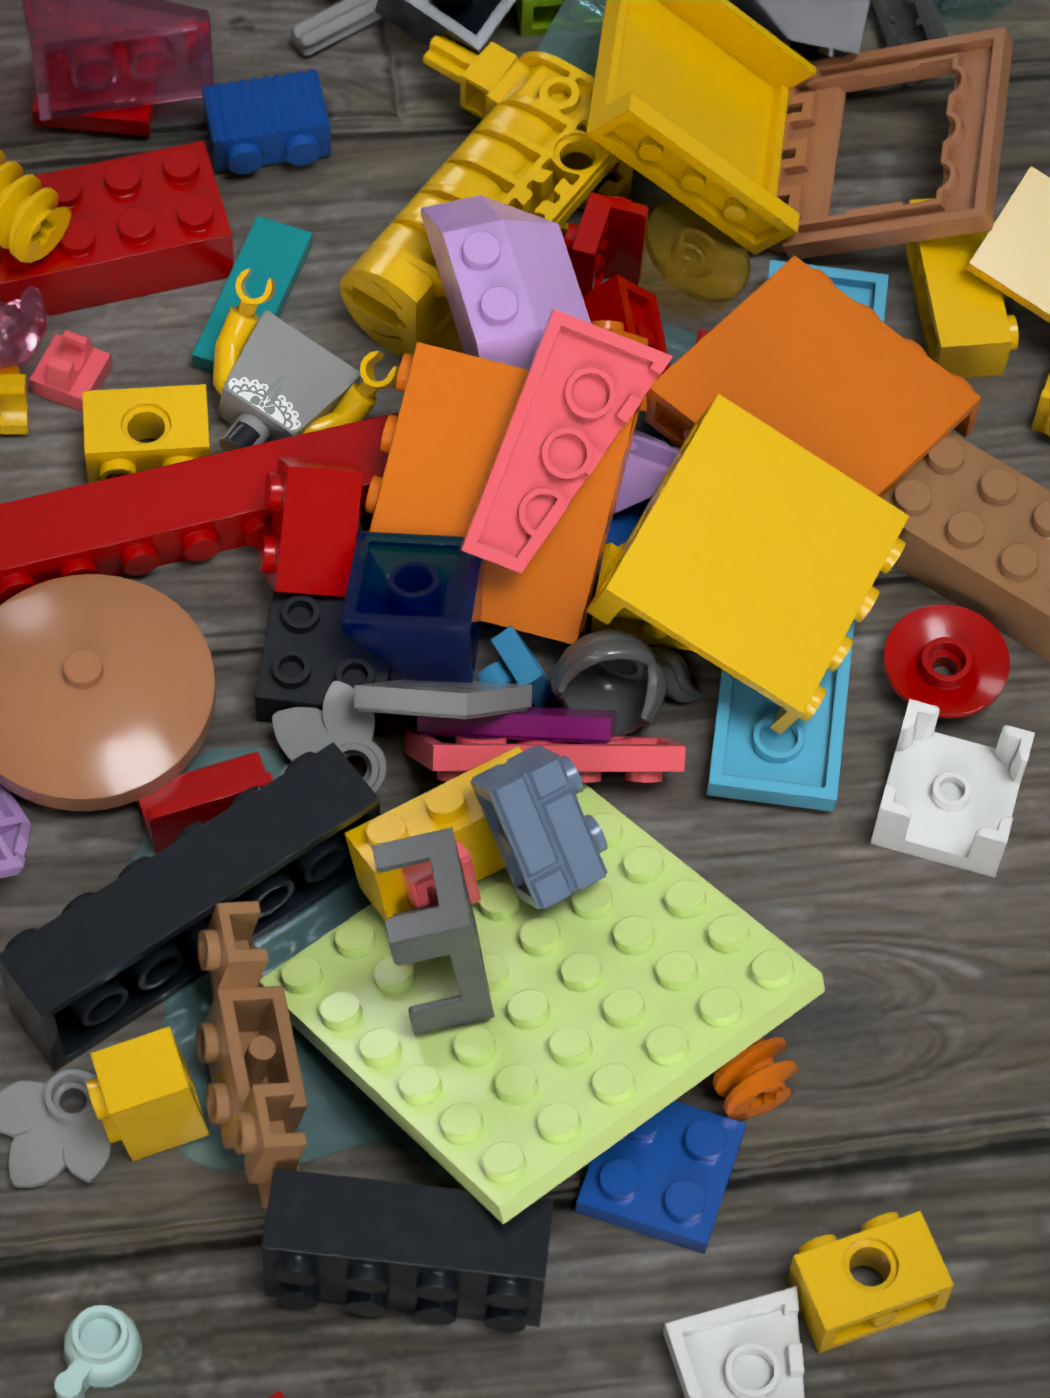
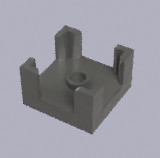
(438, 930)

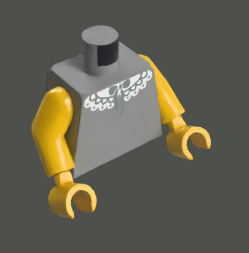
(281, 381)

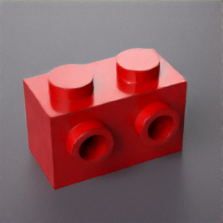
(311, 525)

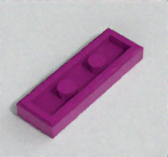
(533, 724)

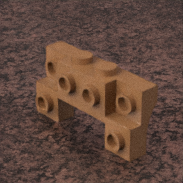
(249, 1050)

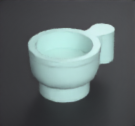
(99, 1351)

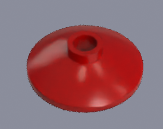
(950, 639)

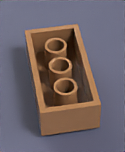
(979, 538)

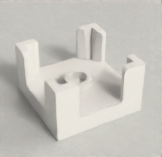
(950, 794)

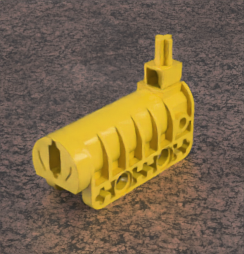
(522, 154)

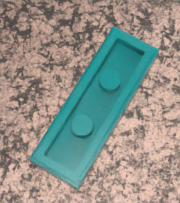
(272, 252)

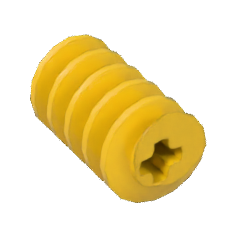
(28, 214)

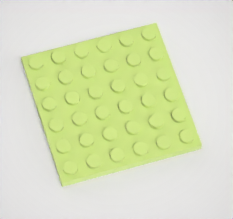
(595, 1005)

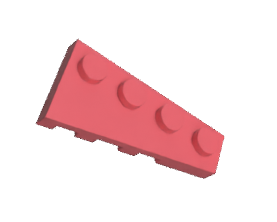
(563, 421)
(638, 756)

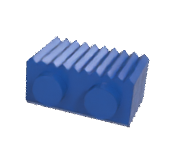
(266, 122)

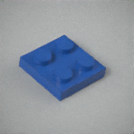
(666, 1176)

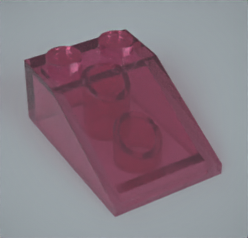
(115, 54)

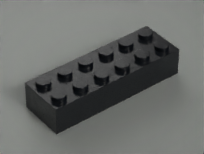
(138, 936)

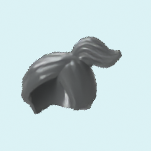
(622, 675)

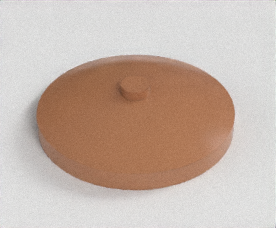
(99, 692)

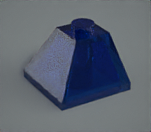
(416, 604)

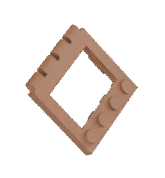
(968, 154)

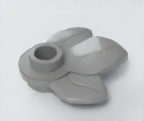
(351, 730)
(47, 1136)

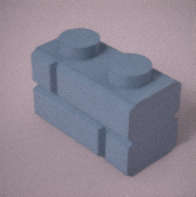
(541, 825)

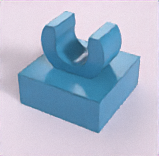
(518, 667)

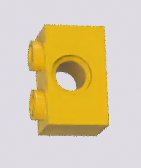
(122, 417)
(843, 1309)

